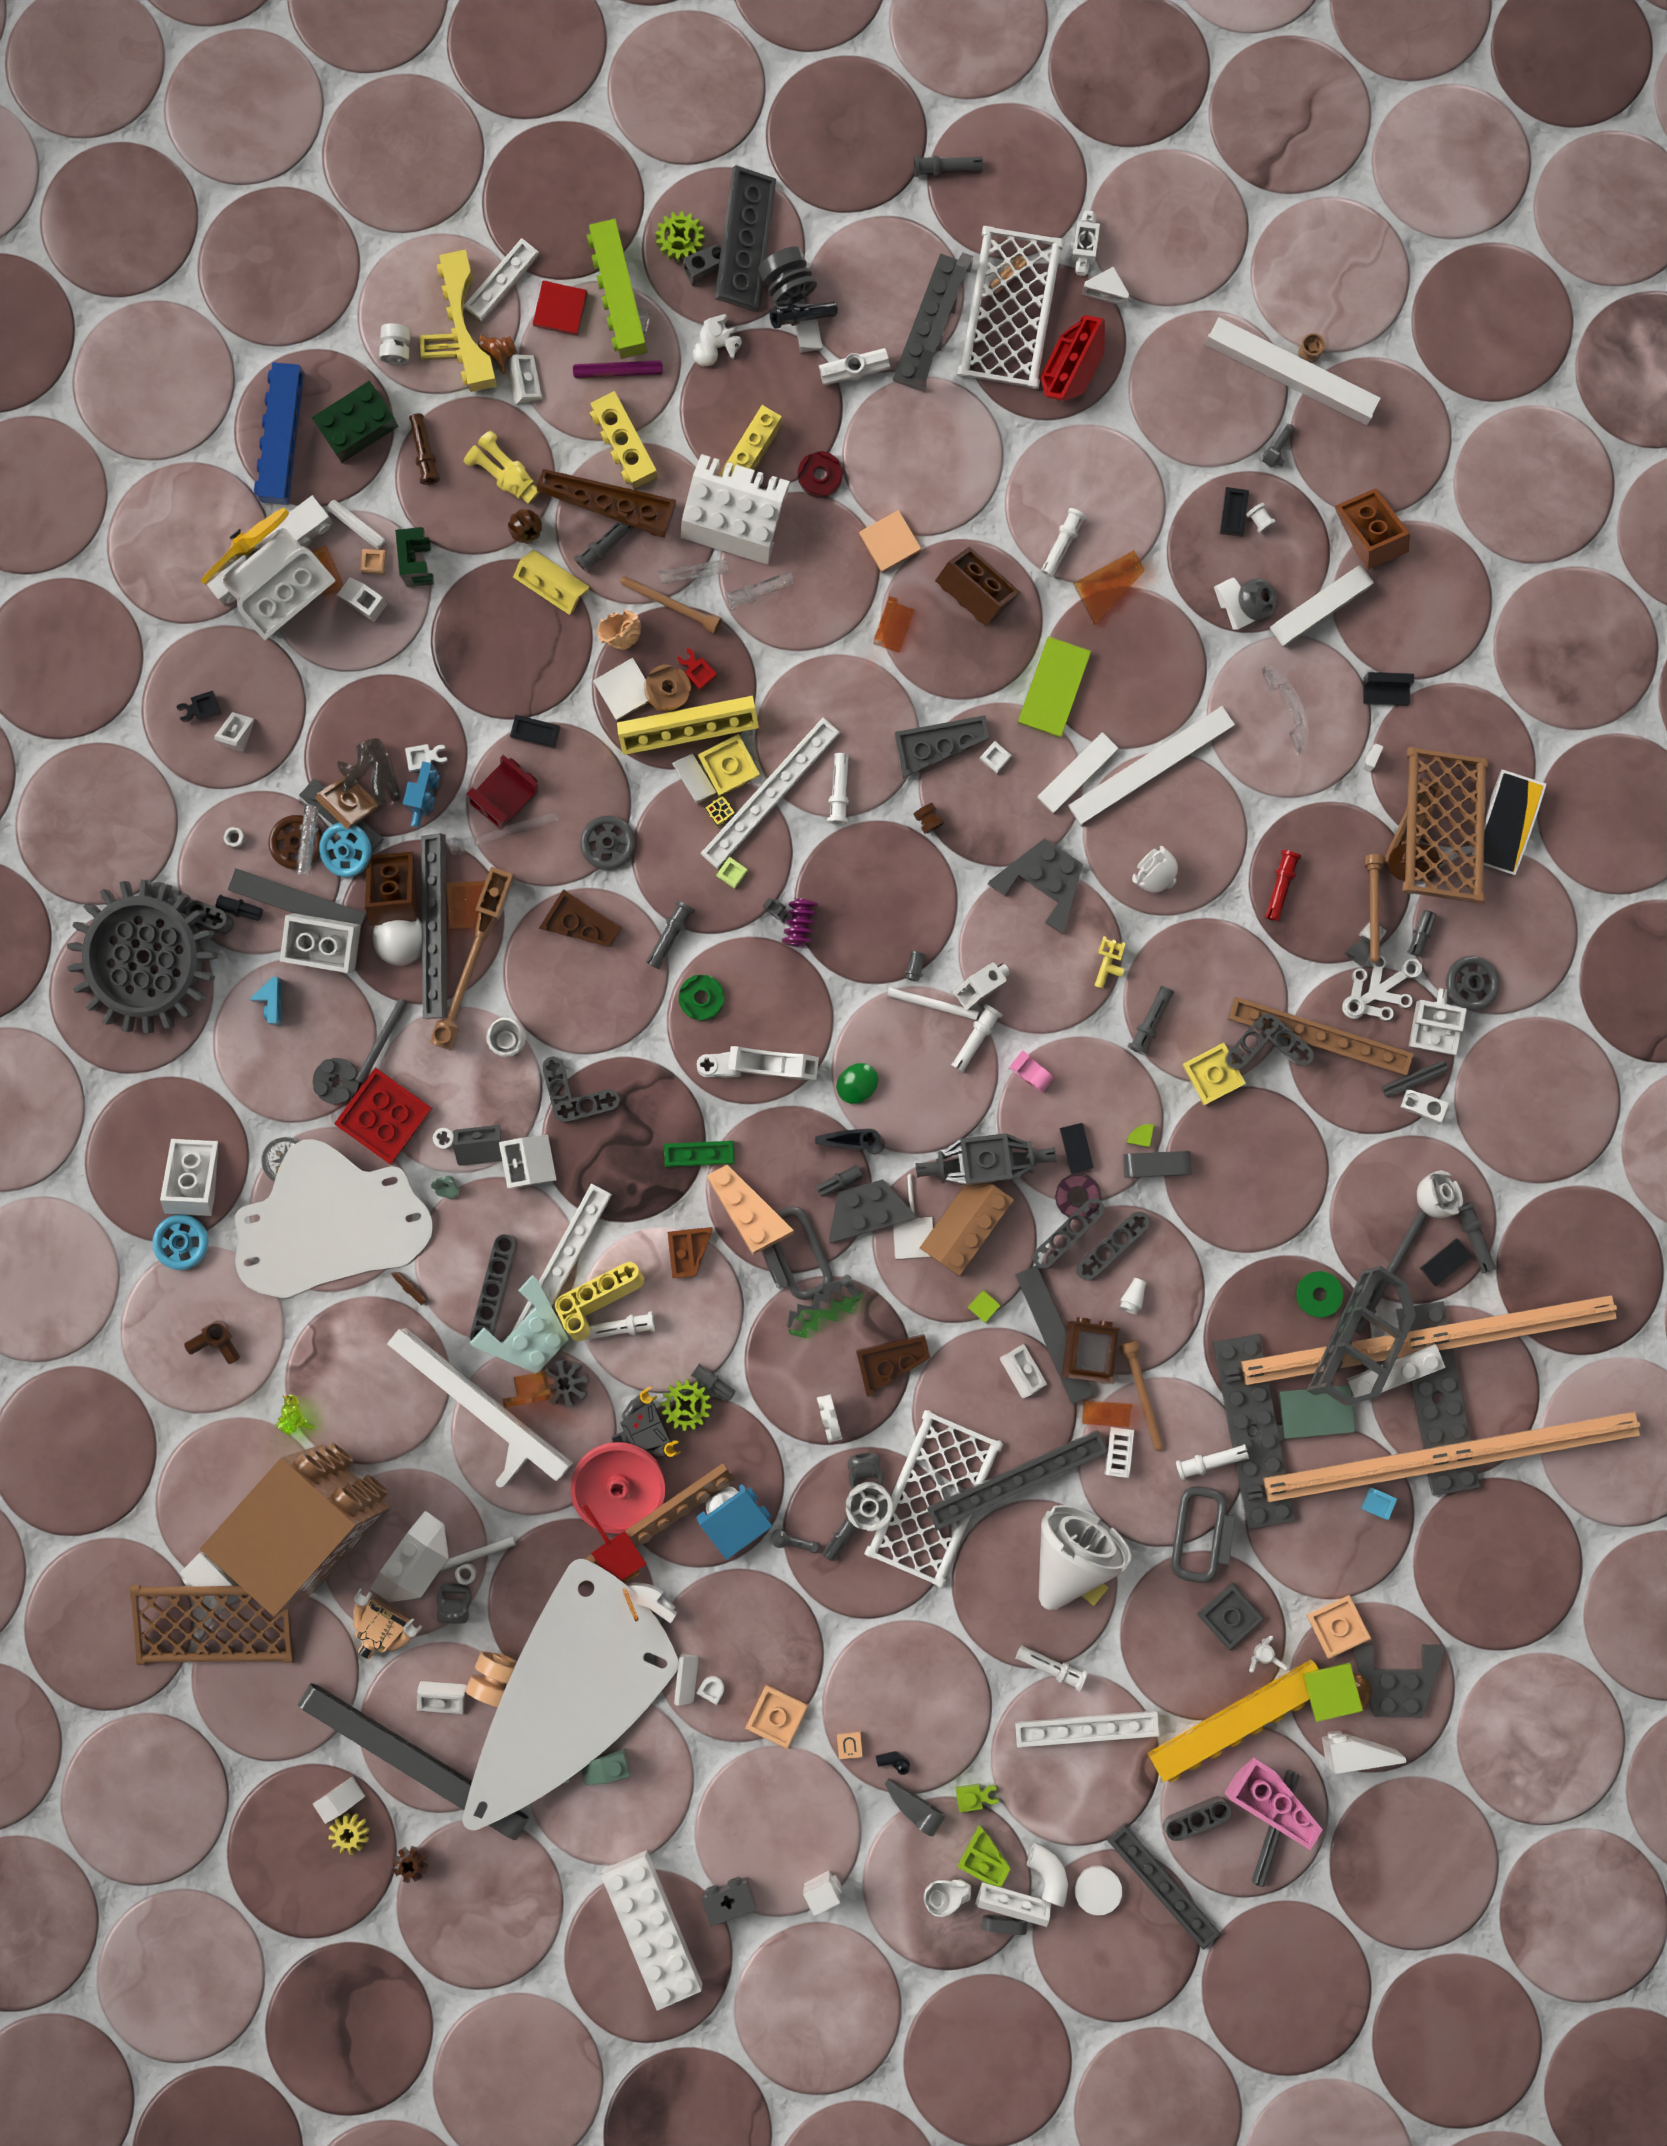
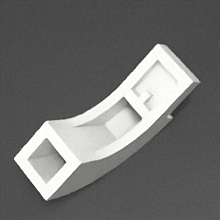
(649, 1597)

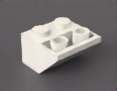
(527, 1161)

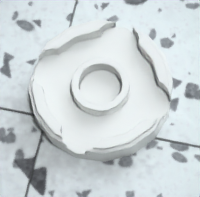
(1098, 1890)

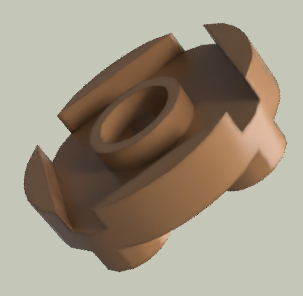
(671, 676)

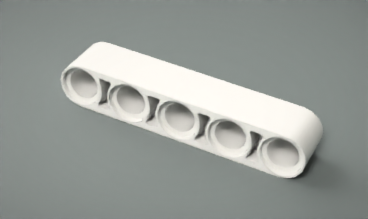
(1322, 605)

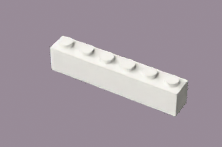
(302, 523)

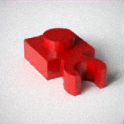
(698, 671)

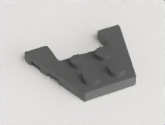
(1048, 871)
(1399, 1690)

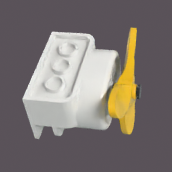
(273, 577)

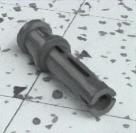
(937, 165)
(598, 549)
(674, 926)
(1147, 1031)
(1472, 1226)

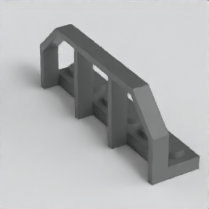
(930, 321)
(1349, 1323)

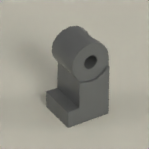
(702, 263)

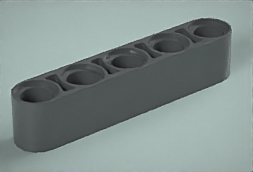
(494, 1278)

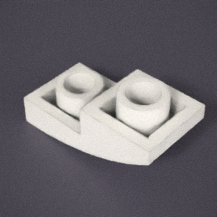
(1227, 595)

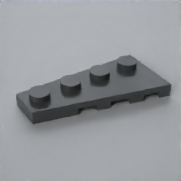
(934, 743)

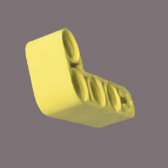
(600, 1298)

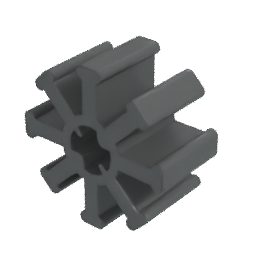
(572, 1381)

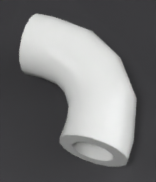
(1052, 1872)

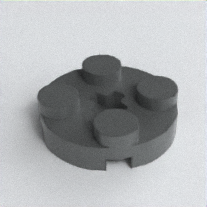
(324, 1087)

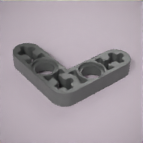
(1272, 1036)
(567, 1100)

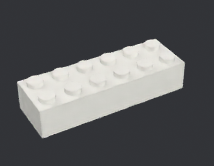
(652, 1930)

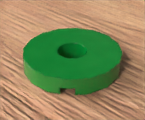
(710, 1007)
(1332, 1289)

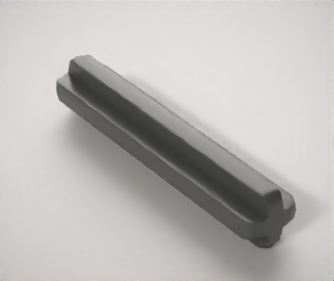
(1414, 1079)

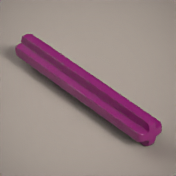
(617, 369)

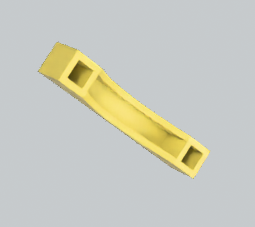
(458, 278)

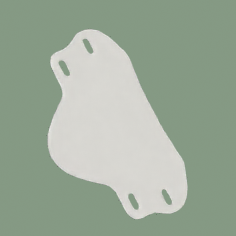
(327, 1223)

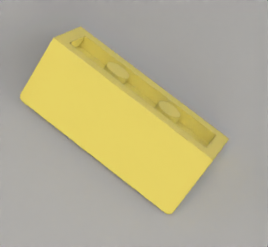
(550, 581)

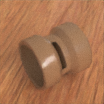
(1315, 344)

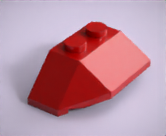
(1074, 359)

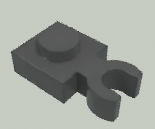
(776, 909)

